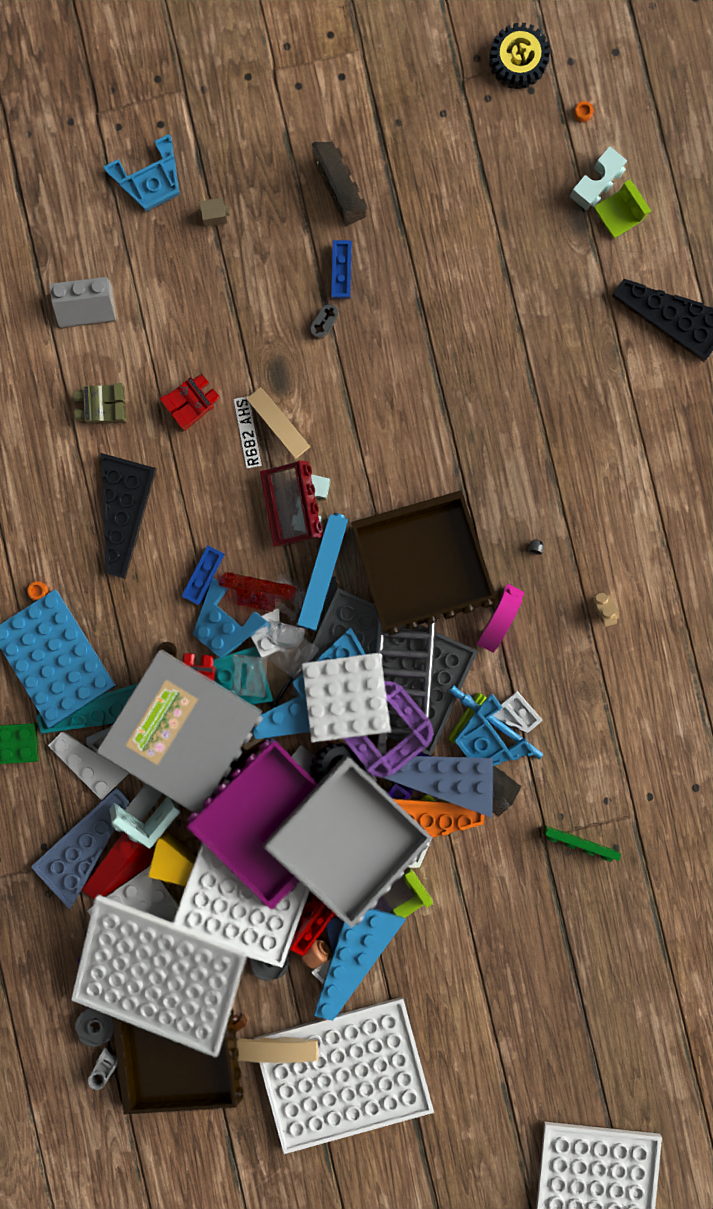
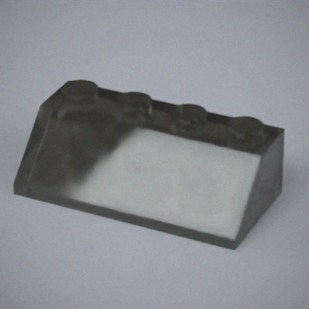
(338, 182)

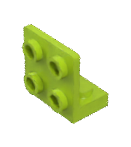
(623, 209)
(421, 895)

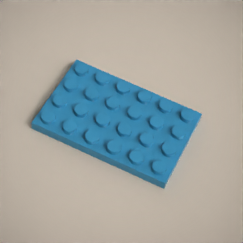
(53, 659)

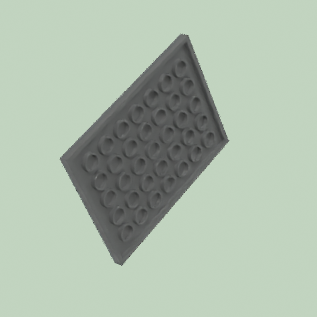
(450, 658)

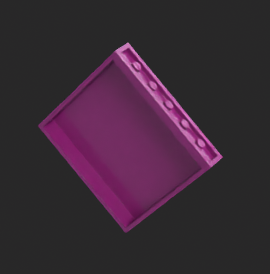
(247, 813)

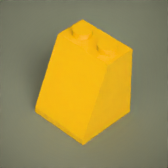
(171, 861)

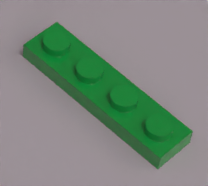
(588, 846)

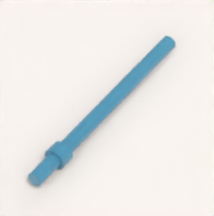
(466, 700)

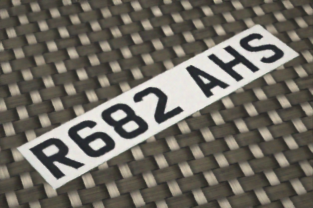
(247, 432)

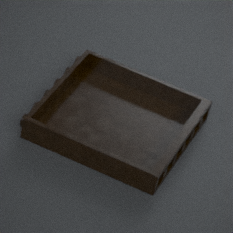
(423, 563)
(173, 1077)

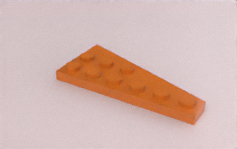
(440, 816)

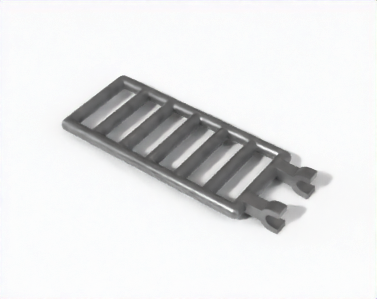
(426, 674)

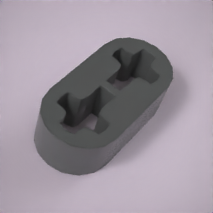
(321, 319)

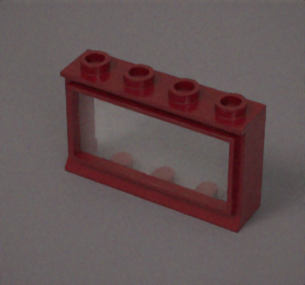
(291, 503)

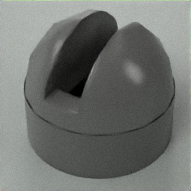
(536, 547)

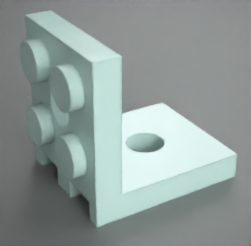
(154, 826)

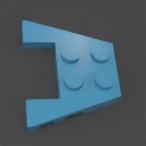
(153, 183)
(219, 629)
(481, 741)

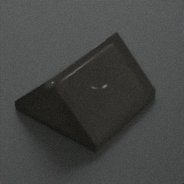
(504, 791)

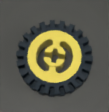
(531, 47)

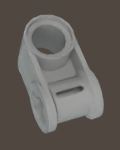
(104, 1066)

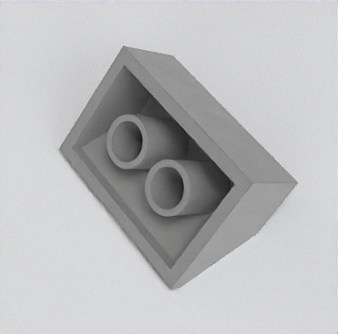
(83, 302)

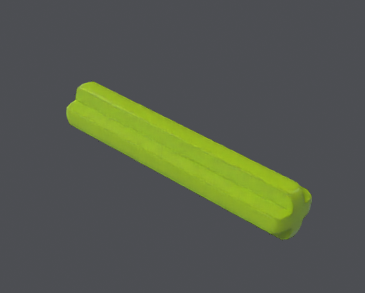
(479, 699)

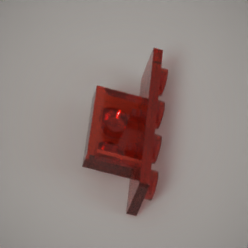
(257, 592)

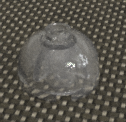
(284, 635)

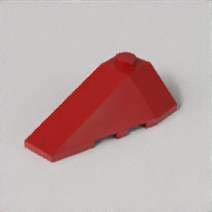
(120, 865)

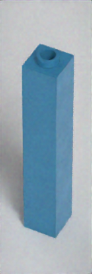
(322, 572)

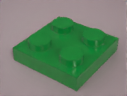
(18, 743)

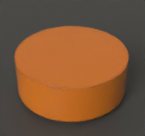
(583, 111)
(37, 590)

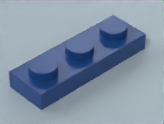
(341, 269)
(203, 575)

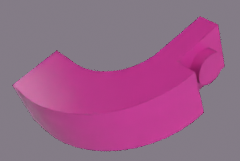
(501, 618)

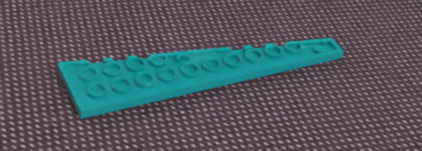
(110, 705)

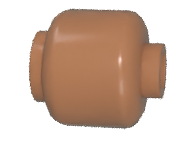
(316, 955)

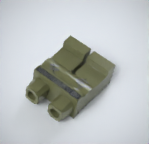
(101, 404)

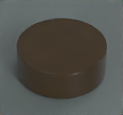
(168, 647)

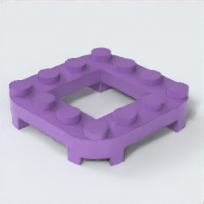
(405, 750)

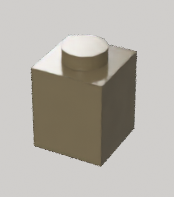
(214, 212)

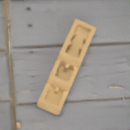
(278, 423)
(278, 1050)

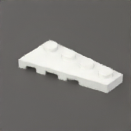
(92, 768)

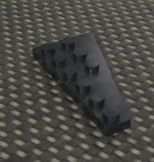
(677, 317)
(124, 504)

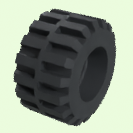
(326, 754)

